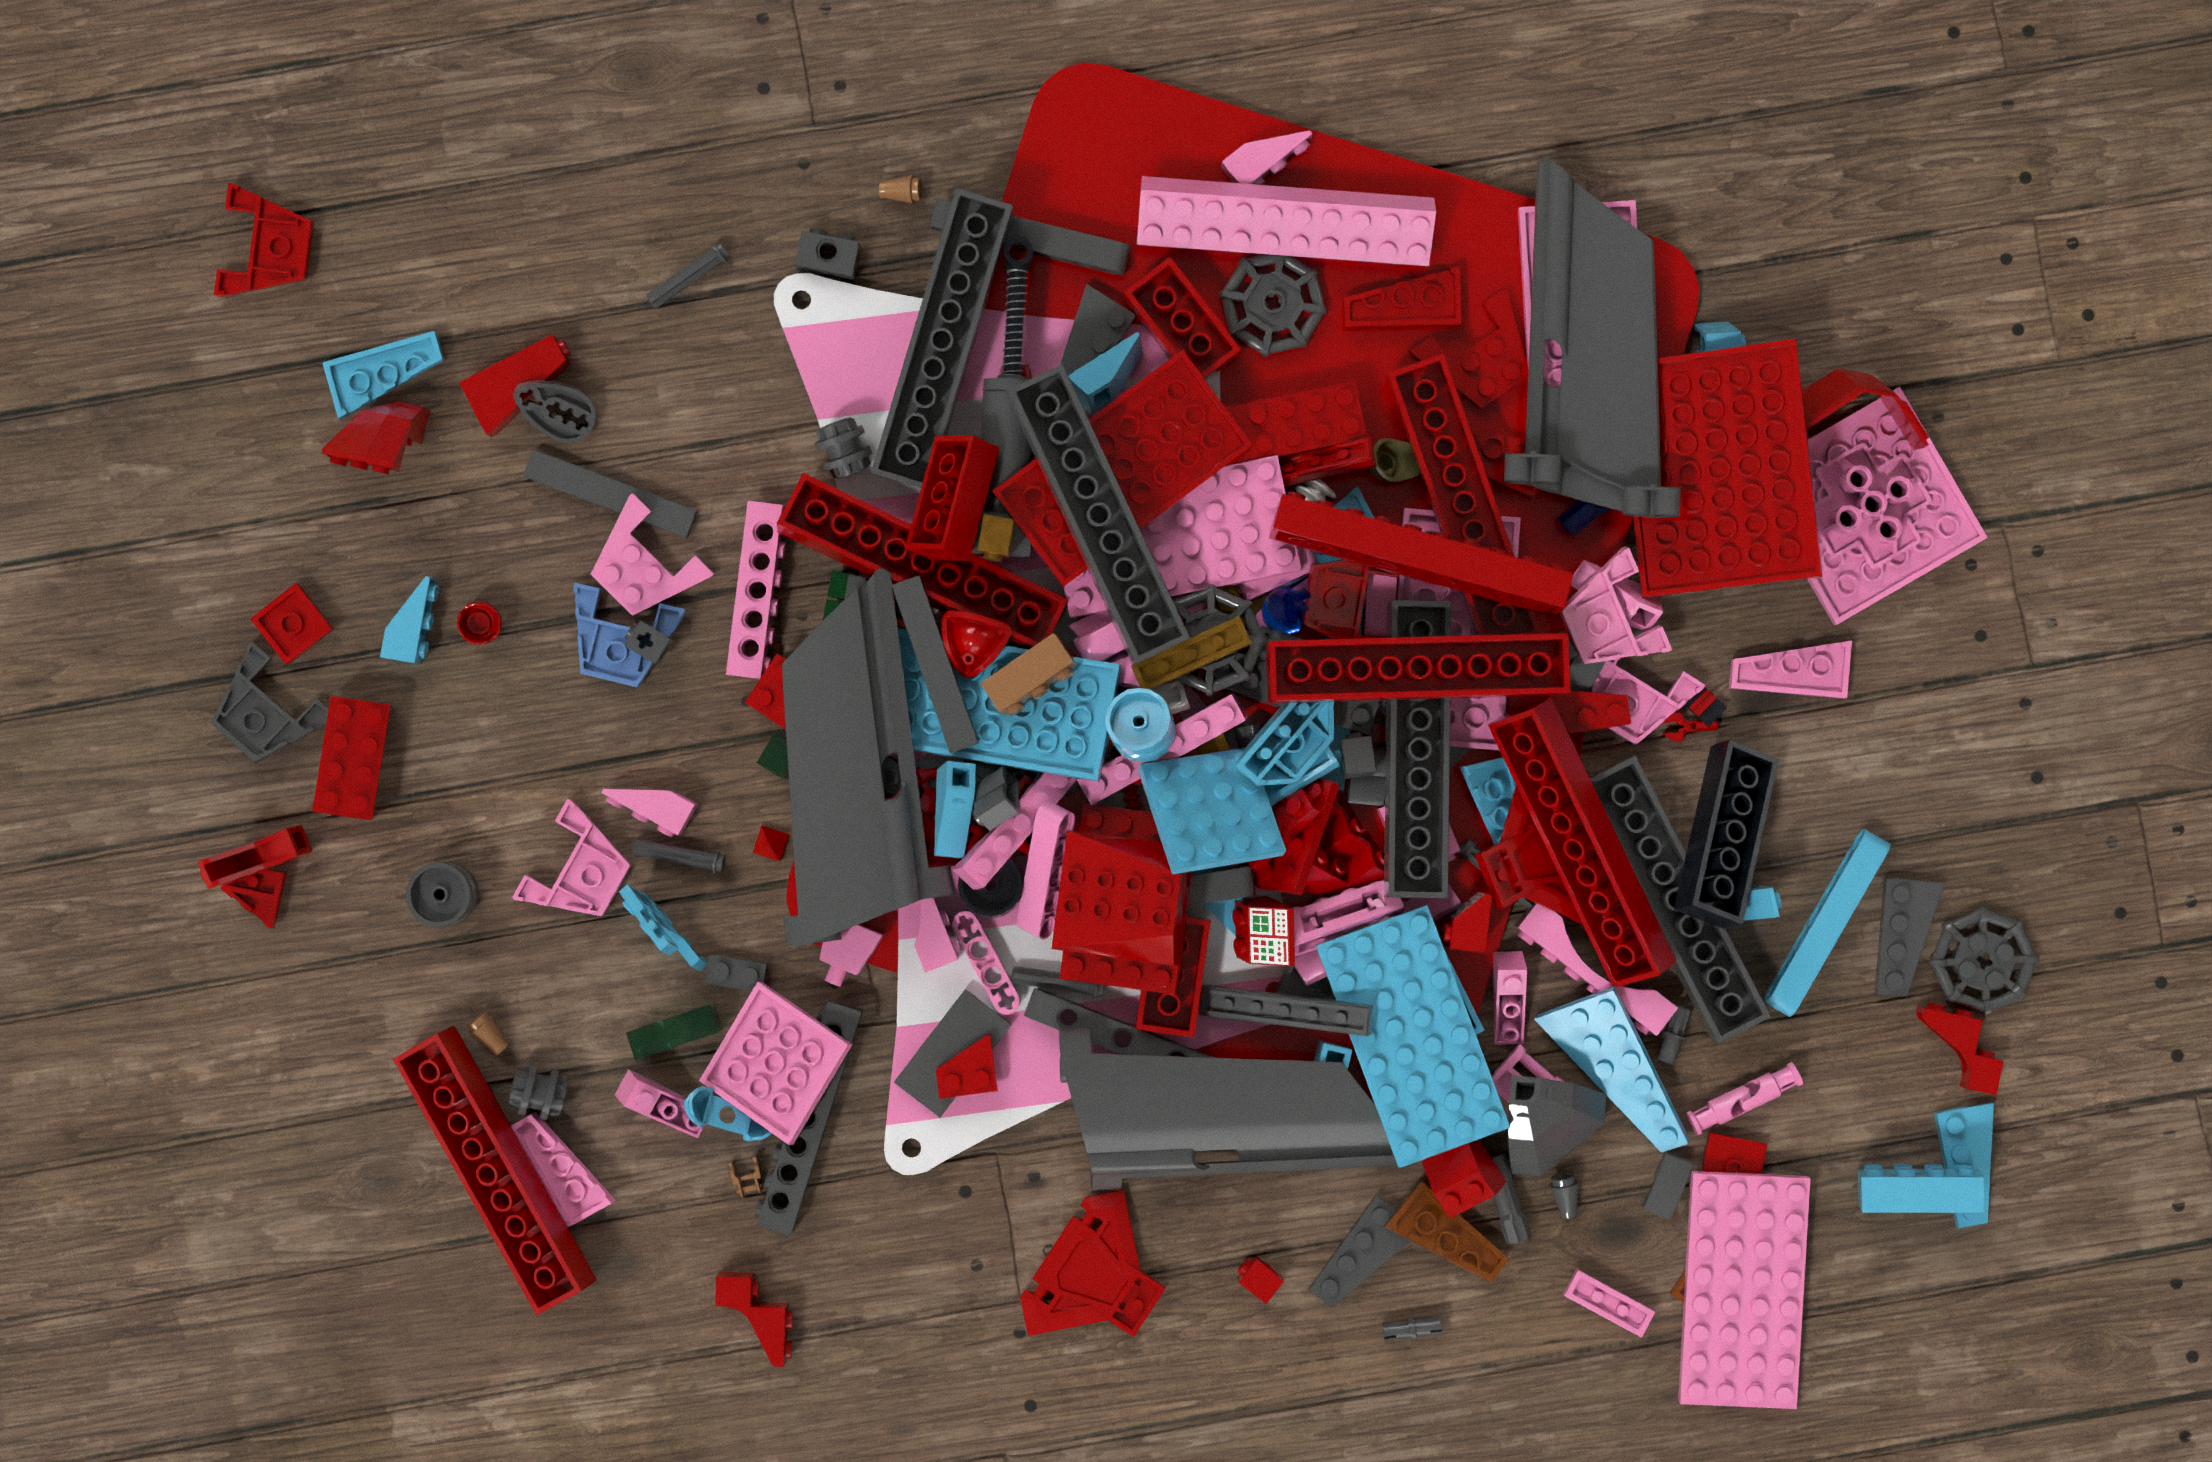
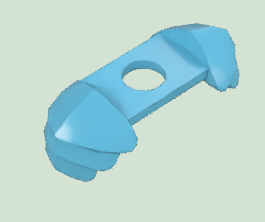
(704, 1109)

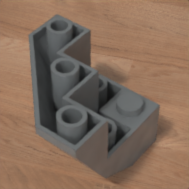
(1549, 1121)

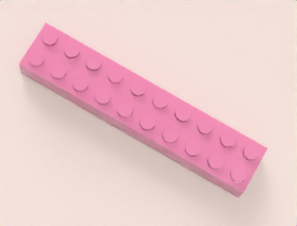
(1286, 221)

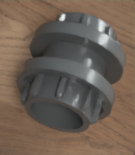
(843, 448)
(538, 1092)

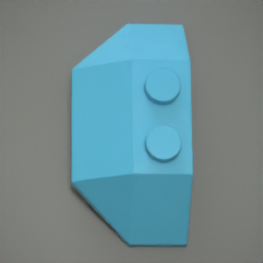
(1288, 743)

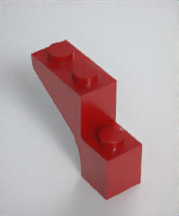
(254, 857)
(1961, 1032)
(767, 1318)

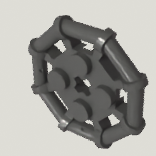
(1276, 319)
(1210, 618)
(1992, 975)

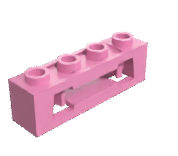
(1342, 915)

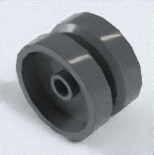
(459, 890)

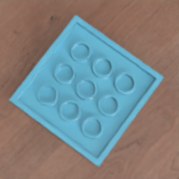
(1209, 812)

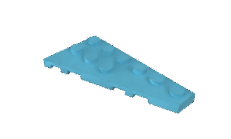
(1610, 1051)

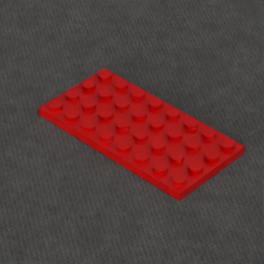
(1160, 445)

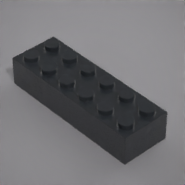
(1726, 834)

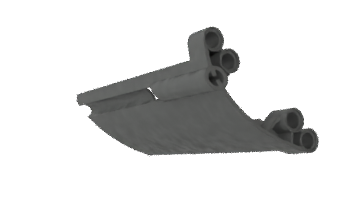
(1598, 301)
(842, 720)
(1156, 1111)

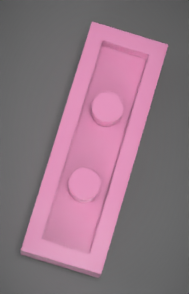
(1609, 1303)

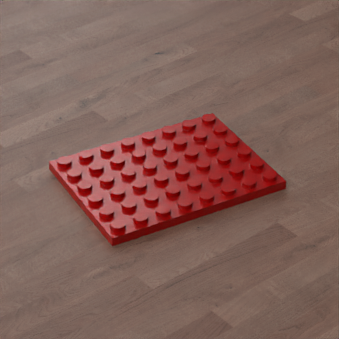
(1744, 472)

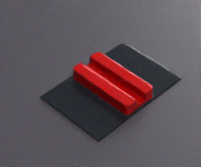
(1706, 706)

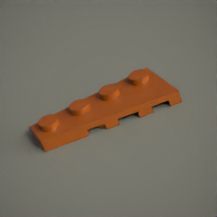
(1454, 1239)

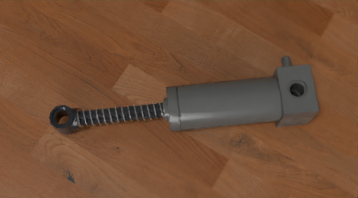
(998, 418)

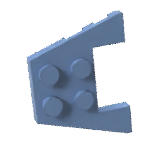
(603, 643)

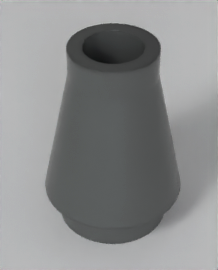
(1565, 1192)

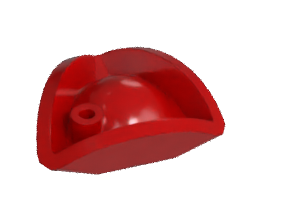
(972, 641)

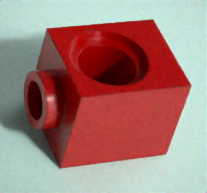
(1259, 1278)

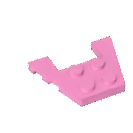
(634, 572)
(1598, 621)
(1646, 705)
(589, 875)

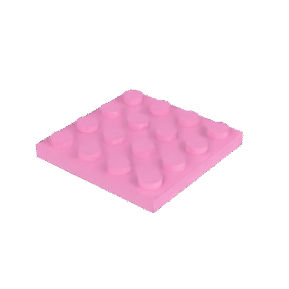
(775, 1063)

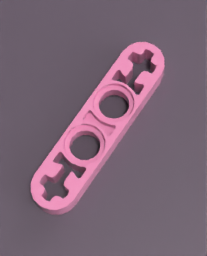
(989, 960)

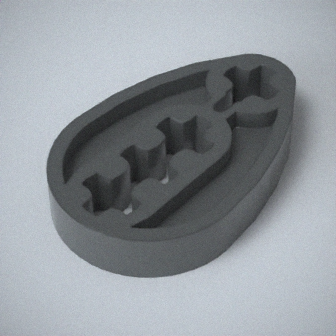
(552, 425)

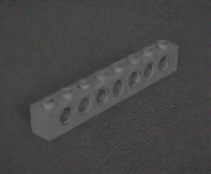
(785, 1218)

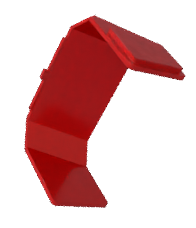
(1844, 386)

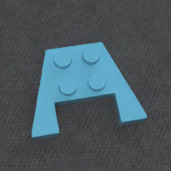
(659, 926)

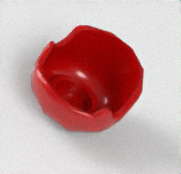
(479, 622)

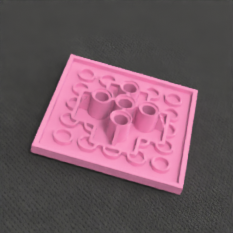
(1926, 521)

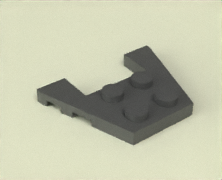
(254, 719)

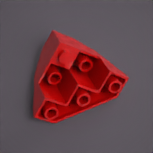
(378, 437)
(1345, 855)

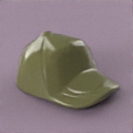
(1393, 461)

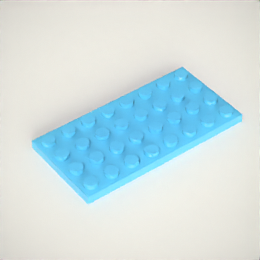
(1052, 735)
(1422, 1044)

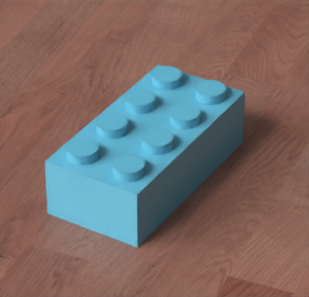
(1920, 1189)

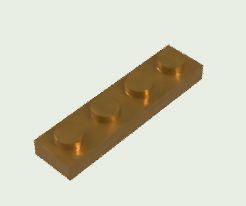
(1192, 654)

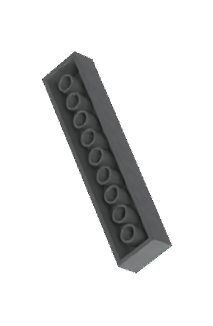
(943, 335)
(1097, 514)
(1417, 770)
(1703, 952)

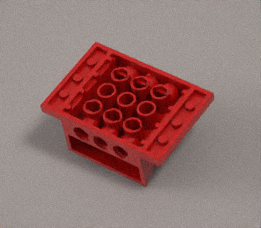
(1120, 904)

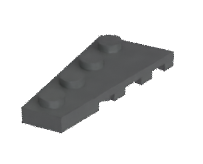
(1904, 926)
(1359, 1254)

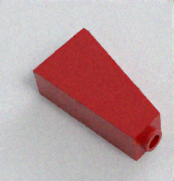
(492, 388)

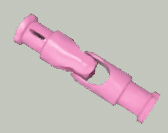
(1763, 1088)

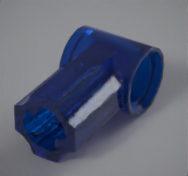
(1579, 517)

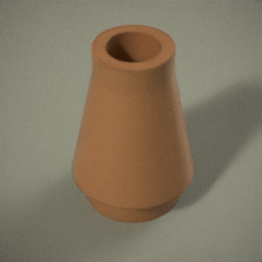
(902, 189)
(487, 1033)

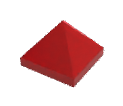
(770, 843)

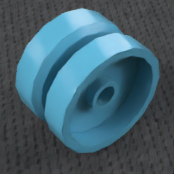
(1124, 724)

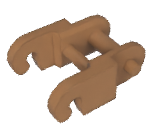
(736, 1179)

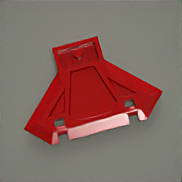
(1522, 865)
(1092, 1274)

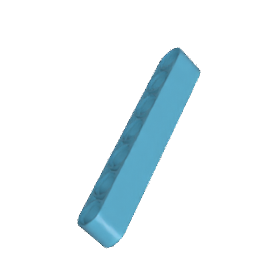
(1826, 922)

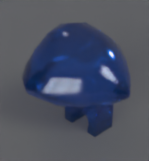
(1284, 609)

